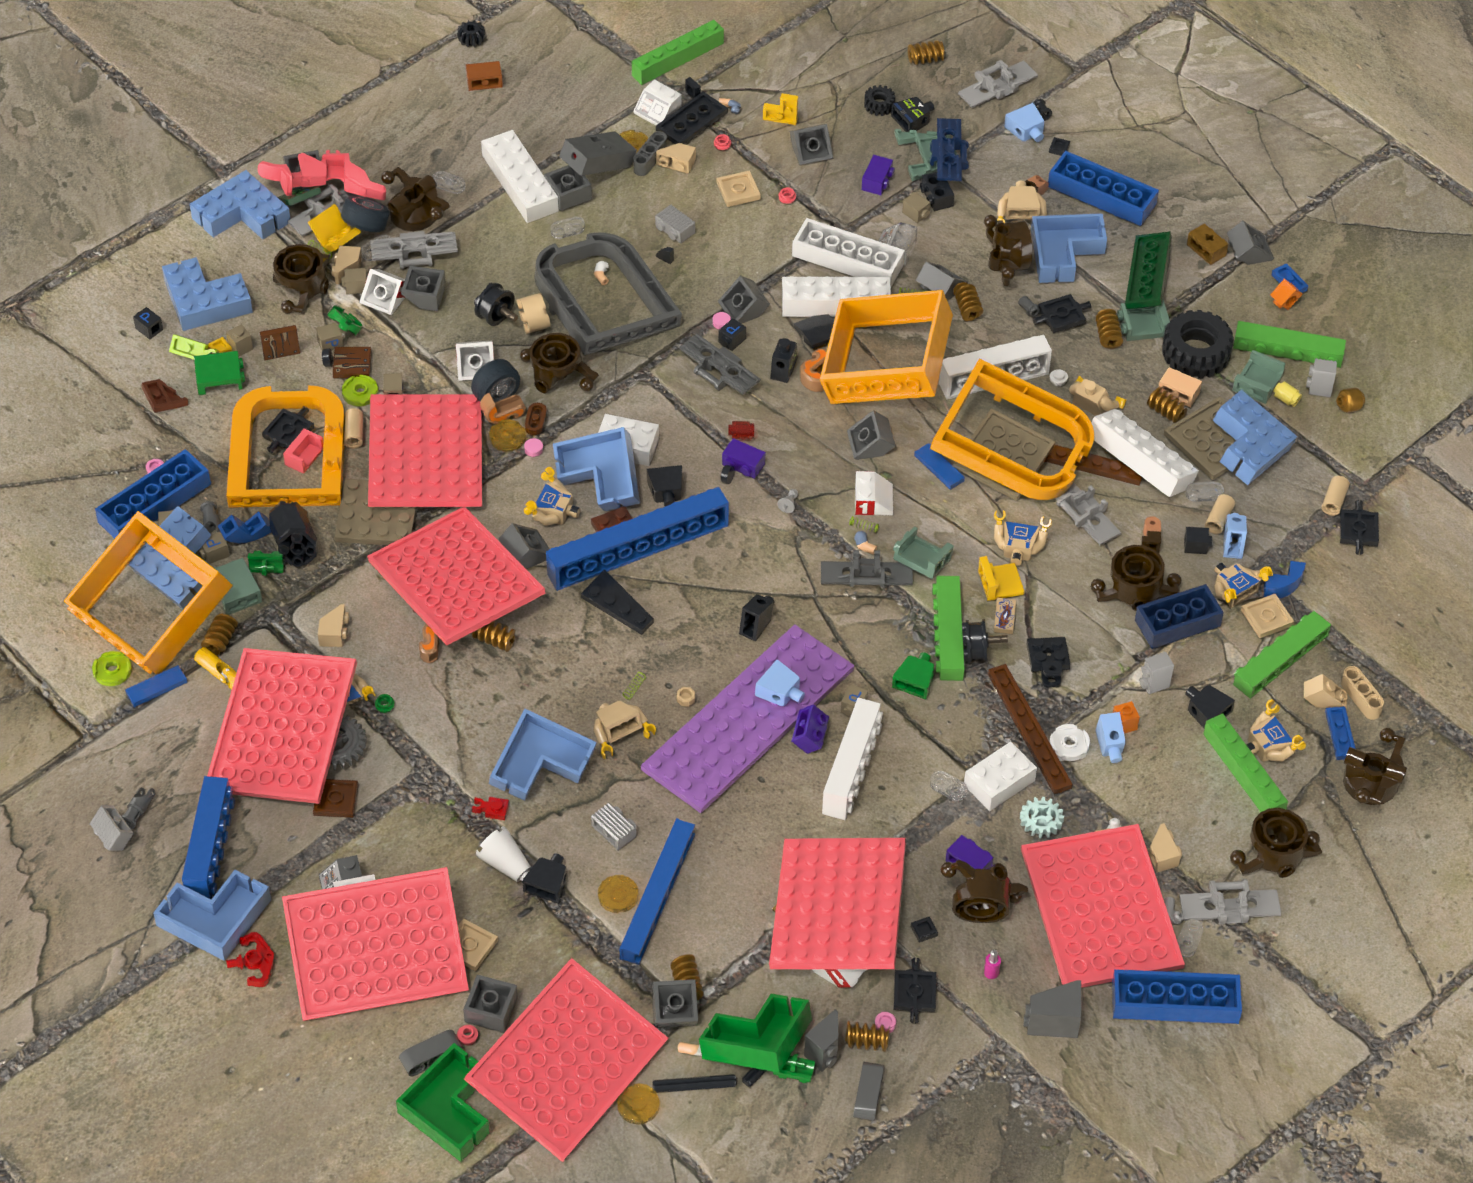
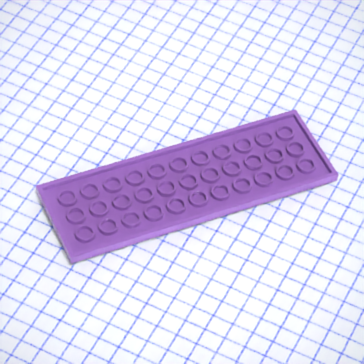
(741, 727)

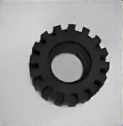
(879, 93)

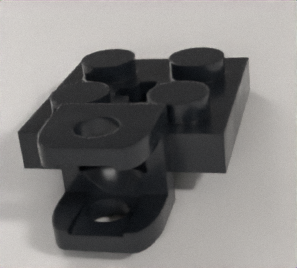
(1052, 665)

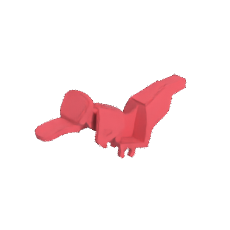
(317, 172)

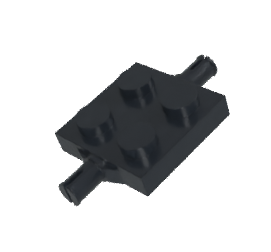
(1062, 313)
(286, 428)
(1359, 527)
(915, 990)

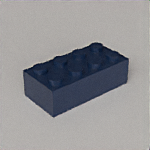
(1179, 616)

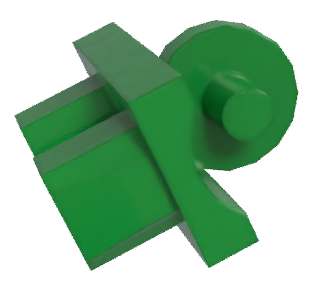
(266, 562)
(797, 1069)

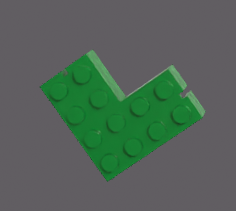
(760, 1041)
(438, 1104)

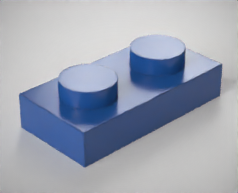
(1286, 272)

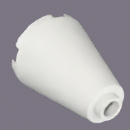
(504, 855)

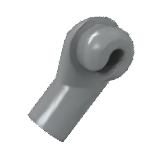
(1175, 916)

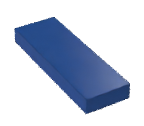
(939, 466)
(156, 686)
(1339, 731)

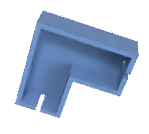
(240, 200)
(1060, 238)
(204, 302)
(1257, 435)
(605, 458)
(163, 573)
(536, 745)
(215, 922)

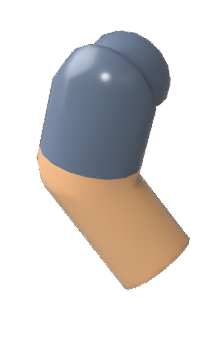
(734, 105)
(862, 542)

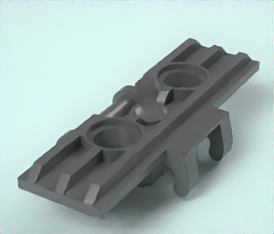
(722, 360)
(866, 572)

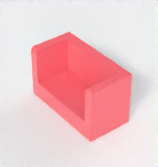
(303, 451)

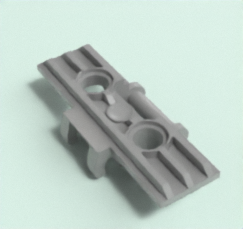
(1000, 87)
(300, 222)
(411, 242)
(1089, 510)
(1230, 910)

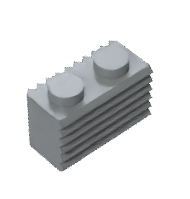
(675, 224)
(1322, 377)
(1156, 673)
(614, 826)
(111, 828)

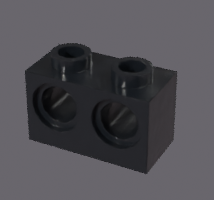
(937, 192)

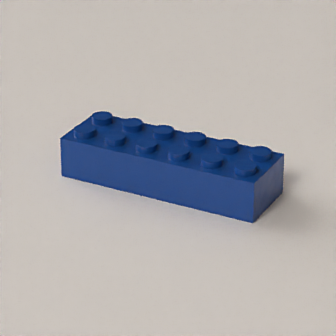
(1103, 188)
(155, 492)
(208, 836)
(1176, 996)

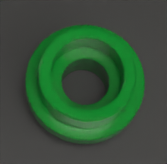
(384, 699)

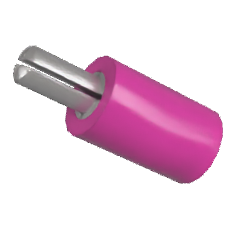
(992, 965)

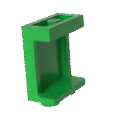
(218, 370)

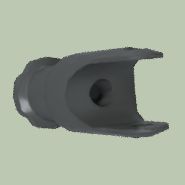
(210, 519)
(138, 806)

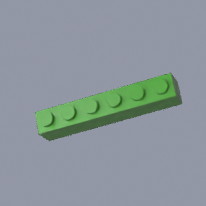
(677, 52)
(1288, 343)
(948, 628)
(1281, 654)
(1243, 764)

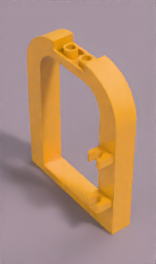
(241, 441)
(998, 467)

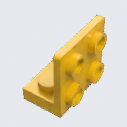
(331, 229)
(999, 580)

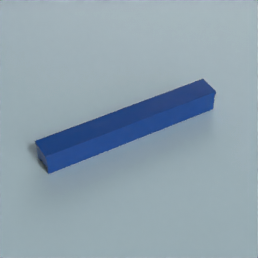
(657, 892)

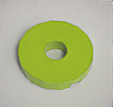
(356, 398)
(114, 677)

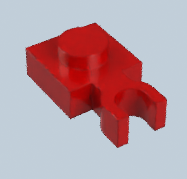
(494, 808)

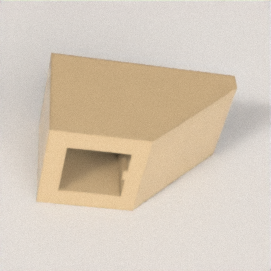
(677, 157)
(346, 258)
(332, 627)
(1324, 693)
(1163, 850)

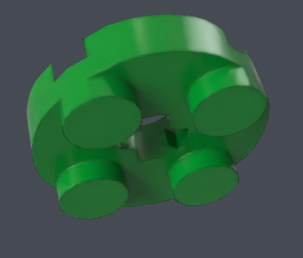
(346, 321)

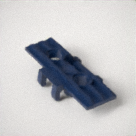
(943, 150)

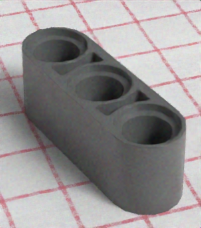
(645, 158)
(424, 1054)
(868, 1091)

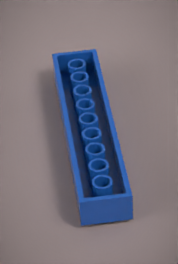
(637, 538)

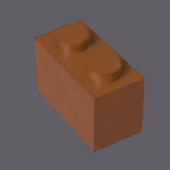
(484, 75)

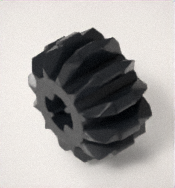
(471, 33)

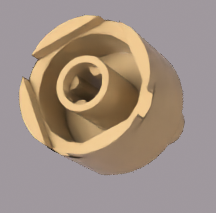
(533, 313)

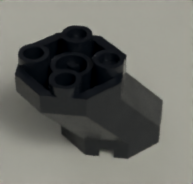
(293, 533)

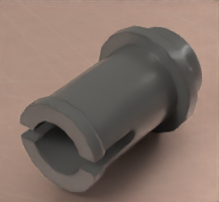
(1031, 308)

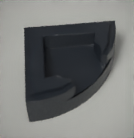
(666, 254)

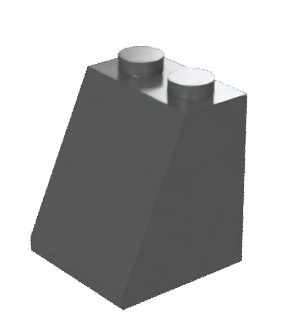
(1055, 1012)

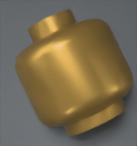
(1350, 399)

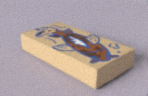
(1005, 615)

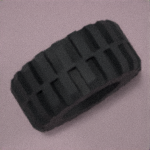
(1201, 327)

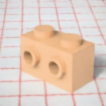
(1180, 386)

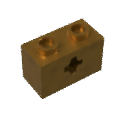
(1207, 244)

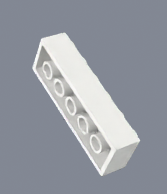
(520, 176)
(846, 251)
(821, 295)
(1020, 358)
(1143, 452)
(852, 759)

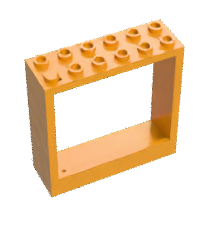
(886, 383)
(112, 563)

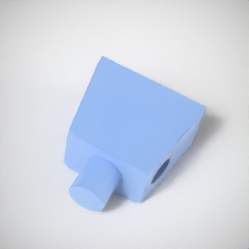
(1025, 123)
(1237, 528)
(779, 685)
(1111, 736)

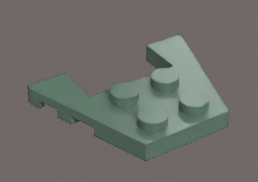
(923, 142)

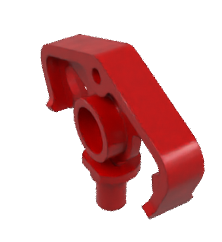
(260, 959)

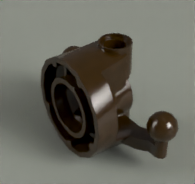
(416, 204)
(1010, 247)
(302, 270)
(555, 358)
(1137, 577)
(1373, 777)
(1287, 851)
(984, 894)

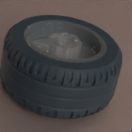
(365, 214)
(496, 378)

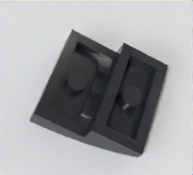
(815, 329)

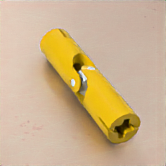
(215, 666)

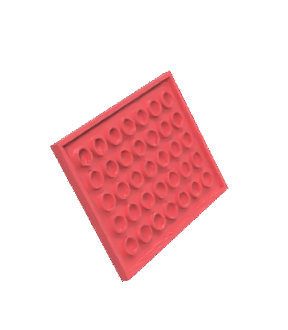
(425, 451)
(456, 575)
(282, 724)
(838, 903)
(1101, 905)
(375, 944)
(566, 1059)

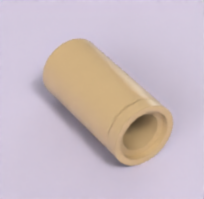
(353, 428)
(1335, 495)
(1217, 517)

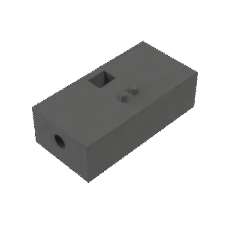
(597, 153)

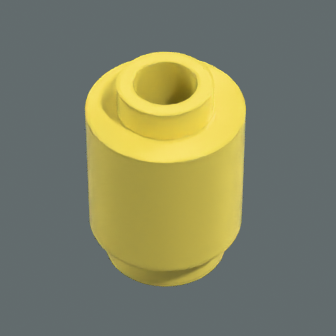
(1287, 394)

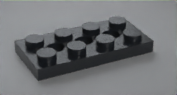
(691, 110)

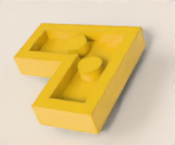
(785, 112)

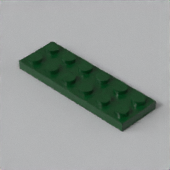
(1148, 270)

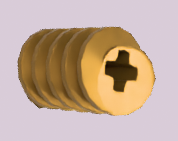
(926, 51)
(968, 301)
(1109, 329)
(1165, 405)
(219, 633)
(496, 636)
(685, 969)
(867, 1036)

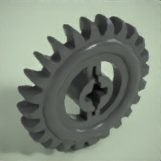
(356, 742)

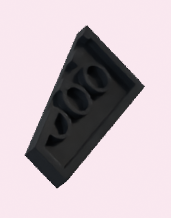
(615, 601)

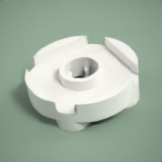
(1075, 735)

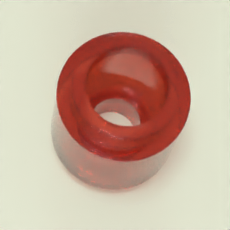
(741, 430)

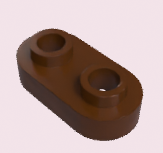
(535, 423)

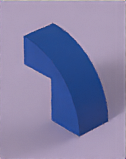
(239, 532)
(1285, 585)

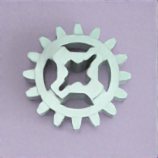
(1041, 817)

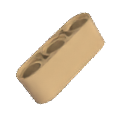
(1362, 692)

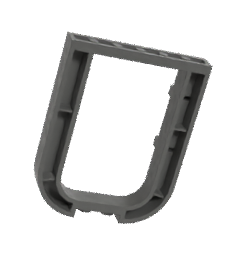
(564, 305)

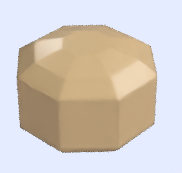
(686, 696)

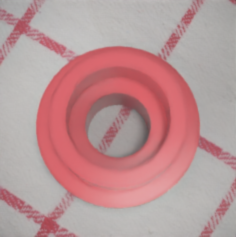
(722, 142)
(787, 195)
(470, 1039)

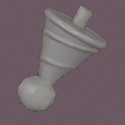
(787, 503)

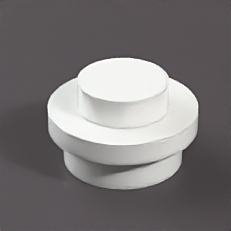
(1058, 377)

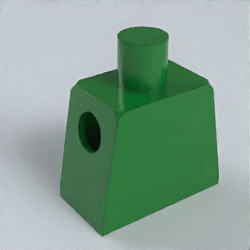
(914, 675)

